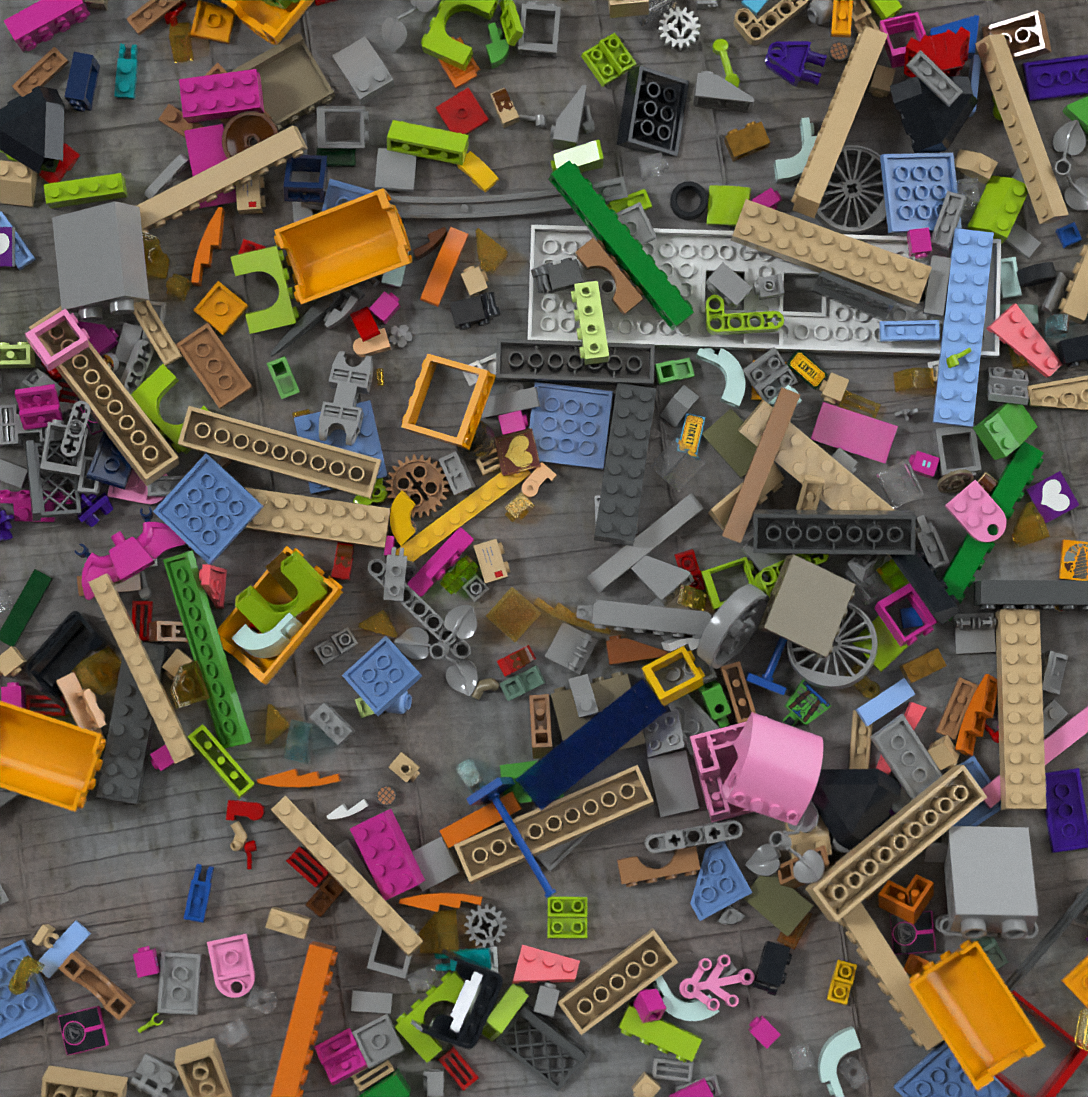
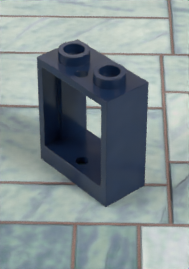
(82, 81)
(314, 191)

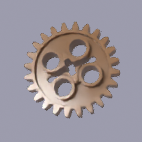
(431, 476)

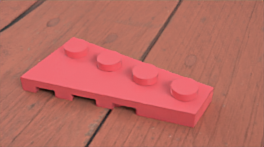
(1019, 333)

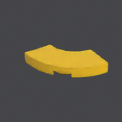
(401, 517)

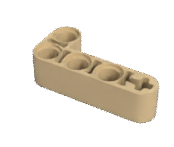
(760, 25)

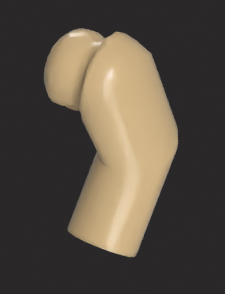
(239, 838)

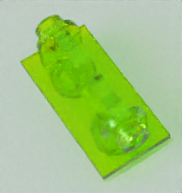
(452, 580)

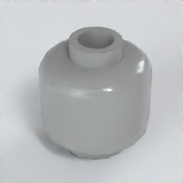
(820, 11)

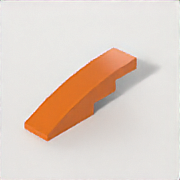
(211, 240)
(444, 266)
(980, 708)
(292, 779)
(478, 820)
(432, 901)

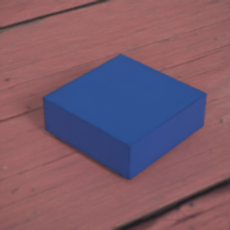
(1068, 235)
(910, 618)

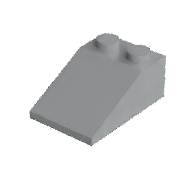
(364, 70)
(717, 93)
(567, 127)

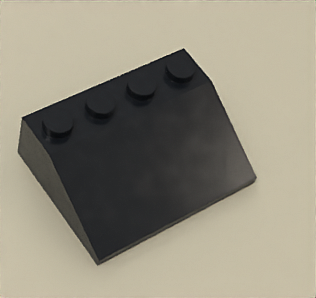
(652, 111)

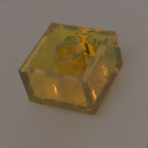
(513, 614)

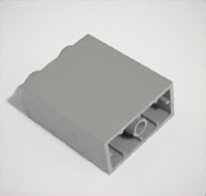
(100, 260)
(990, 881)

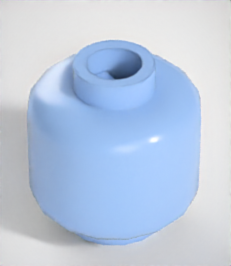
(401, 705)

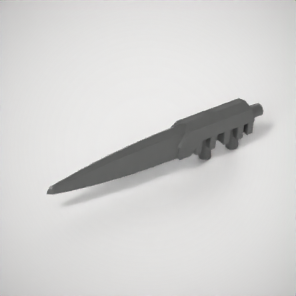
(318, 312)

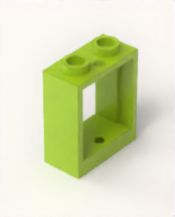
(710, 587)

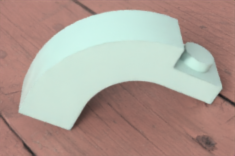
(792, 168)
(732, 372)
(269, 643)
(681, 1009)
(832, 1051)

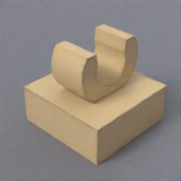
(43, 936)

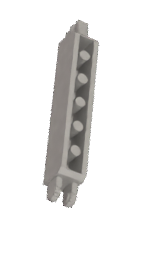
(645, 617)

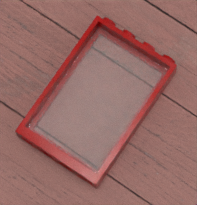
(1048, 1068)

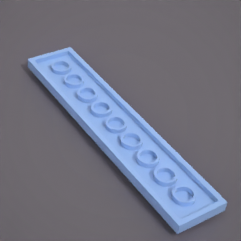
(963, 327)

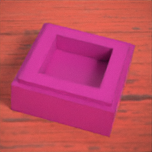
(390, 542)

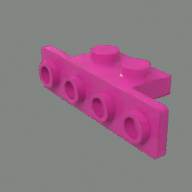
(22, 504)
(440, 562)

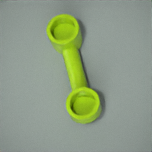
(720, 48)

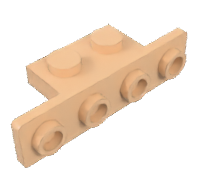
(81, 704)

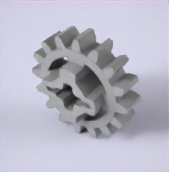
(494, 922)

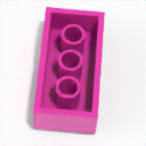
(45, 20)
(221, 95)
(387, 854)

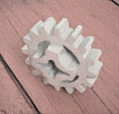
(686, 27)

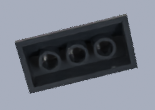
(927, 586)

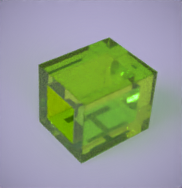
(892, 576)

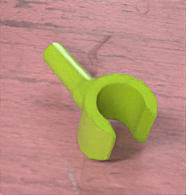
(952, 361)
(149, 1024)

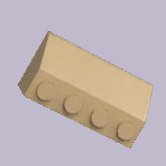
(17, 184)
(722, 510)
(79, 1083)

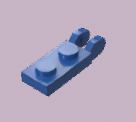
(198, 895)

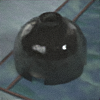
(482, 443)

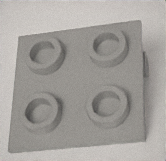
(974, 633)
(571, 648)
(664, 734)

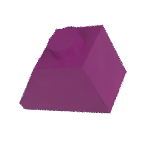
(100, 336)

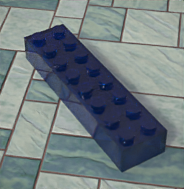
(590, 744)

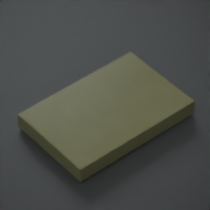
(730, 443)
(778, 903)

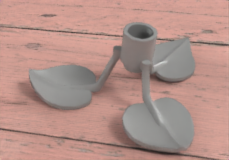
(395, 32)
(1068, 140)
(463, 623)
(807, 869)

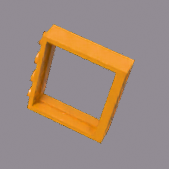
(474, 409)

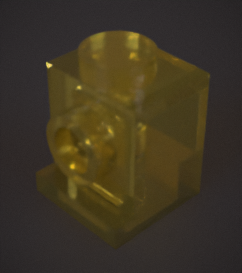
(178, 286)
(518, 507)

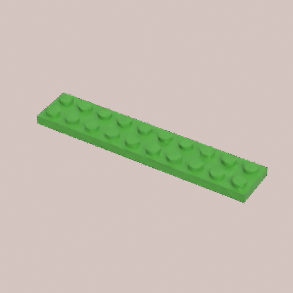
(207, 649)

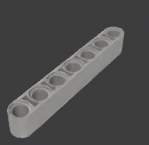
(645, 542)
(426, 616)

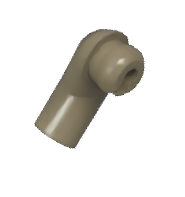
(484, 685)

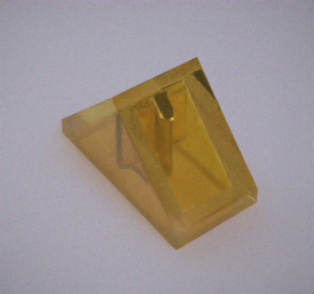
(181, 42)
(913, 379)
(379, 624)
(275, 724)

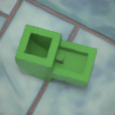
(498, 49)
(674, 371)
(283, 377)

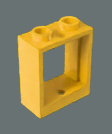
(680, 690)

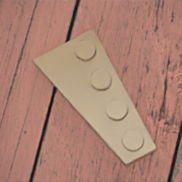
(1061, 394)

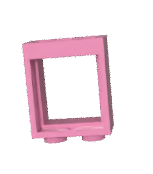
(65, 354)

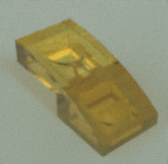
(692, 598)

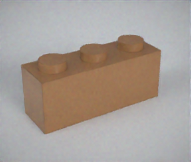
(737, 691)

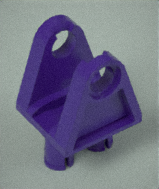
(791, 61)

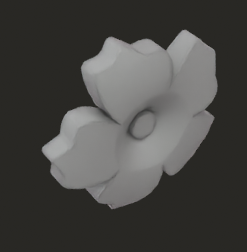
(400, 335)

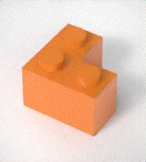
(907, 902)

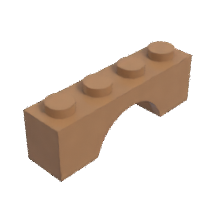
(593, 256)
(683, 861)
(108, 993)

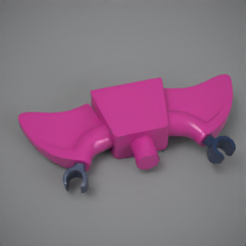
(129, 555)

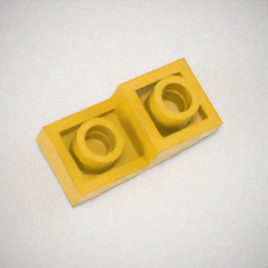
(478, 171)
(841, 982)

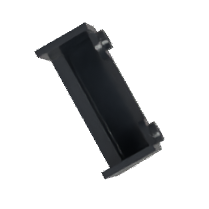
(63, 653)
(471, 1008)

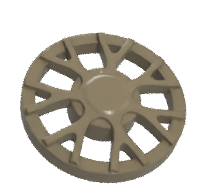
(955, 481)

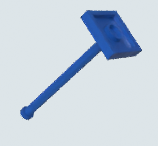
(766, 679)
(491, 793)

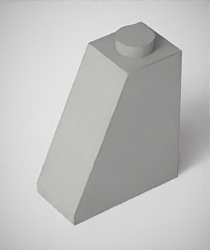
(661, 578)

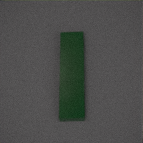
(24, 607)

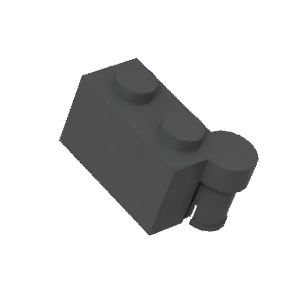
(557, 277)

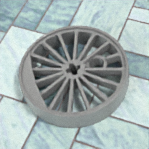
(843, 187)
(732, 626)
(836, 682)

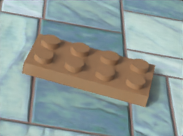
(214, 365)

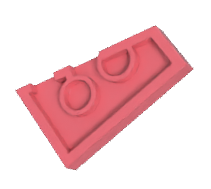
(214, 583)
(541, 965)

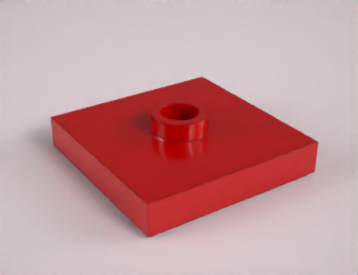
(462, 113)

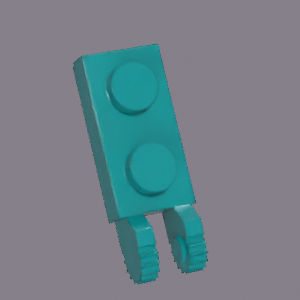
(126, 73)
(479, 955)

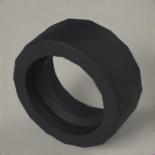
(688, 185)
(1036, 274)

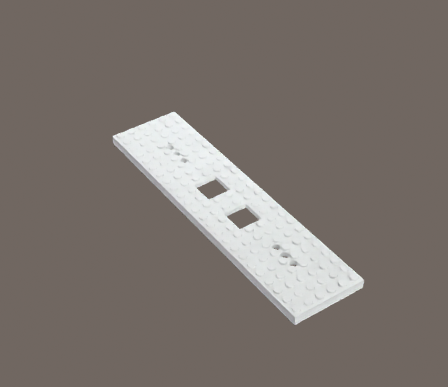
(687, 257)

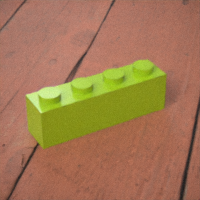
(427, 142)
(85, 190)
(220, 761)
(661, 1033)

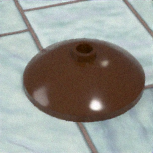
(243, 129)

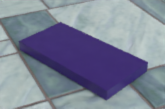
(1056, 78)
(1066, 811)

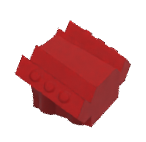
(945, 50)

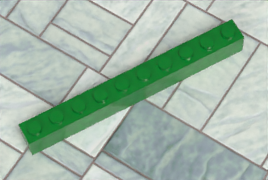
(621, 245)
(1005, 494)

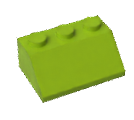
(999, 207)

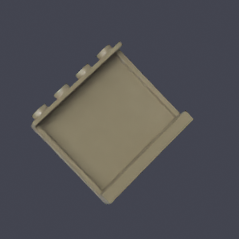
(290, 81)
(807, 605)
(604, 692)

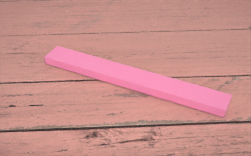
(1053, 746)

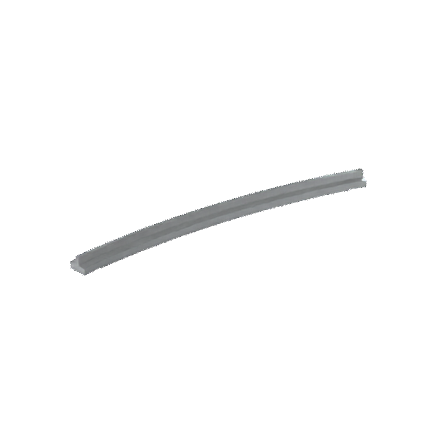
(491, 205)

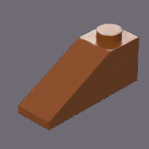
(627, 650)

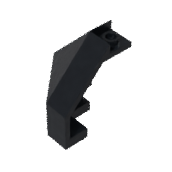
(927, 117)
(34, 129)
(854, 802)

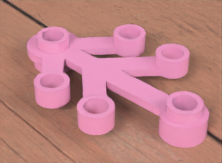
(713, 984)

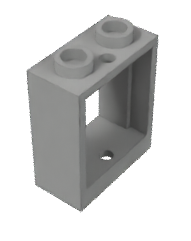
(539, 49)
(322, 127)
(939, 433)
(75, 471)
(339, 729)
(386, 967)

